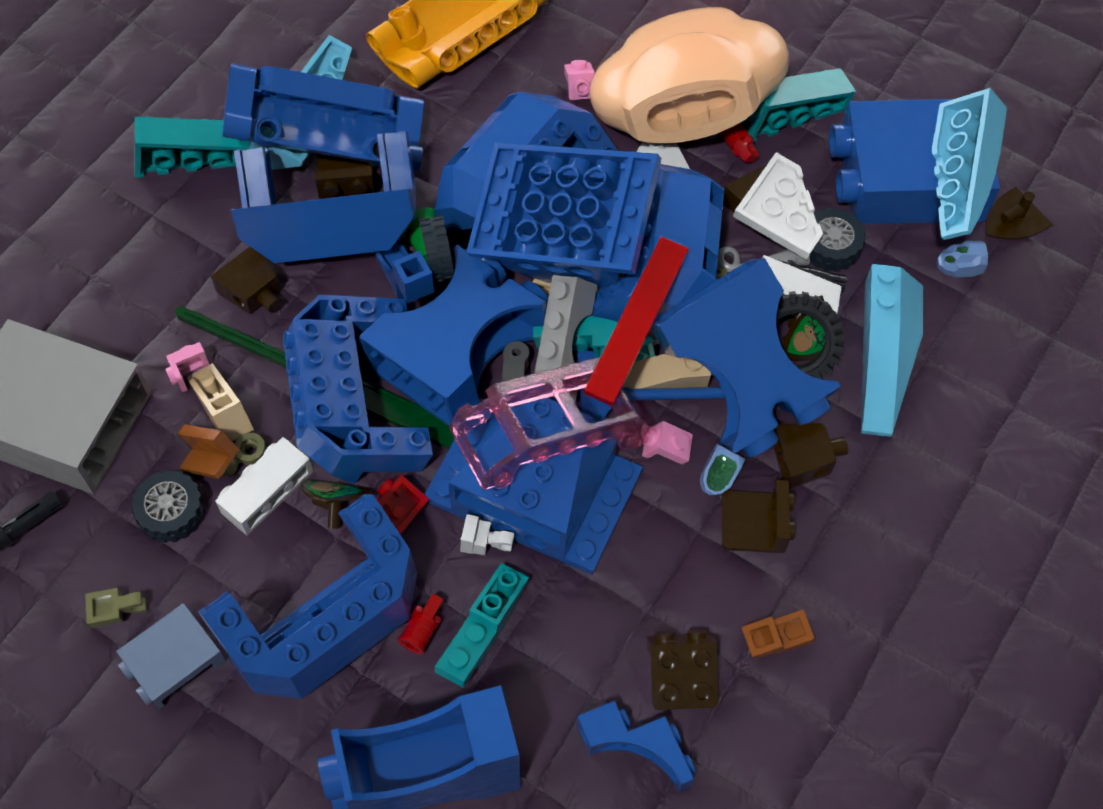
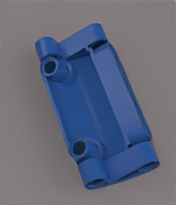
(317, 113)

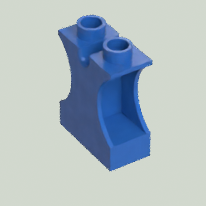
(736, 338)
(445, 345)
(428, 760)

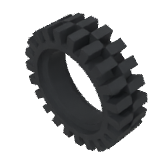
(830, 322)

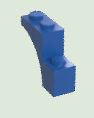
(406, 272)
(607, 730)

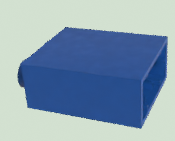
(890, 161)

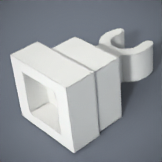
(477, 535)

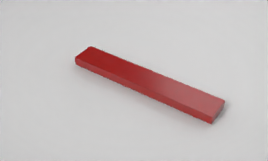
(636, 321)

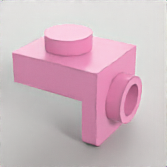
(579, 78)
(184, 362)
(668, 442)

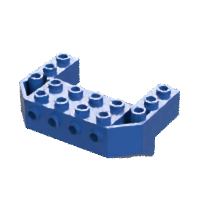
(330, 396)

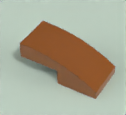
(778, 635)

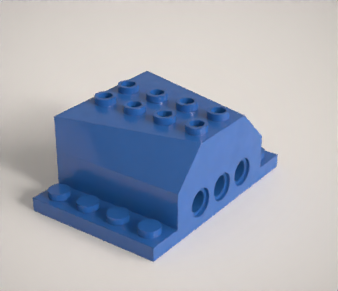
(564, 211)
(552, 506)

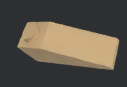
(667, 372)
(220, 402)

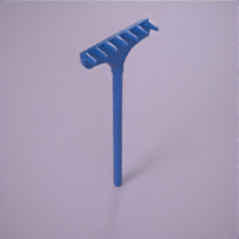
(598, 409)

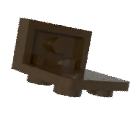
(343, 177)
(758, 519)
(683, 670)

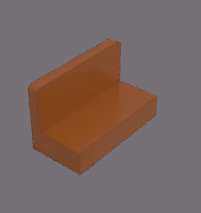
(210, 452)

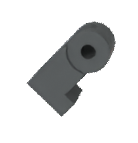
(515, 360)

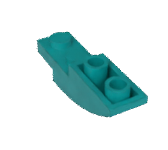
(595, 334)
(482, 626)

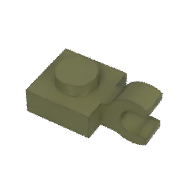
(108, 606)

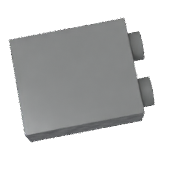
(64, 405)

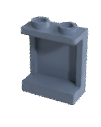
(168, 655)

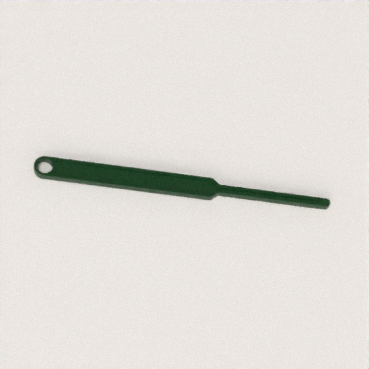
(377, 401)

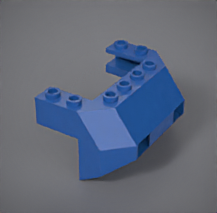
(518, 120)
(683, 210)
(330, 224)
(334, 623)

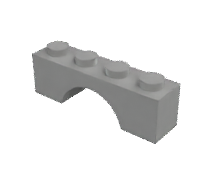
(567, 305)

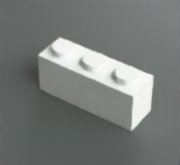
(798, 280)
(264, 485)

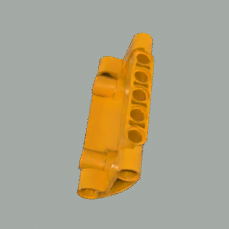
(443, 34)

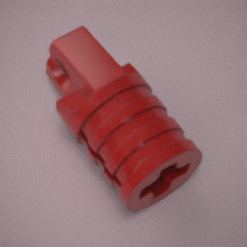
(740, 142)
(421, 626)

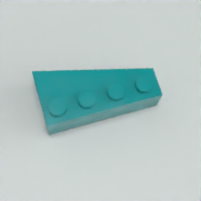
(800, 99)
(181, 143)

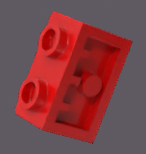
(400, 501)

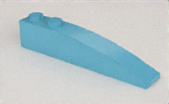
(328, 61)
(967, 158)
(889, 344)

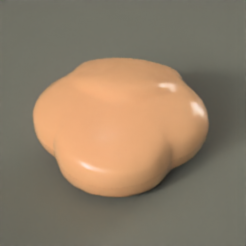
(689, 75)

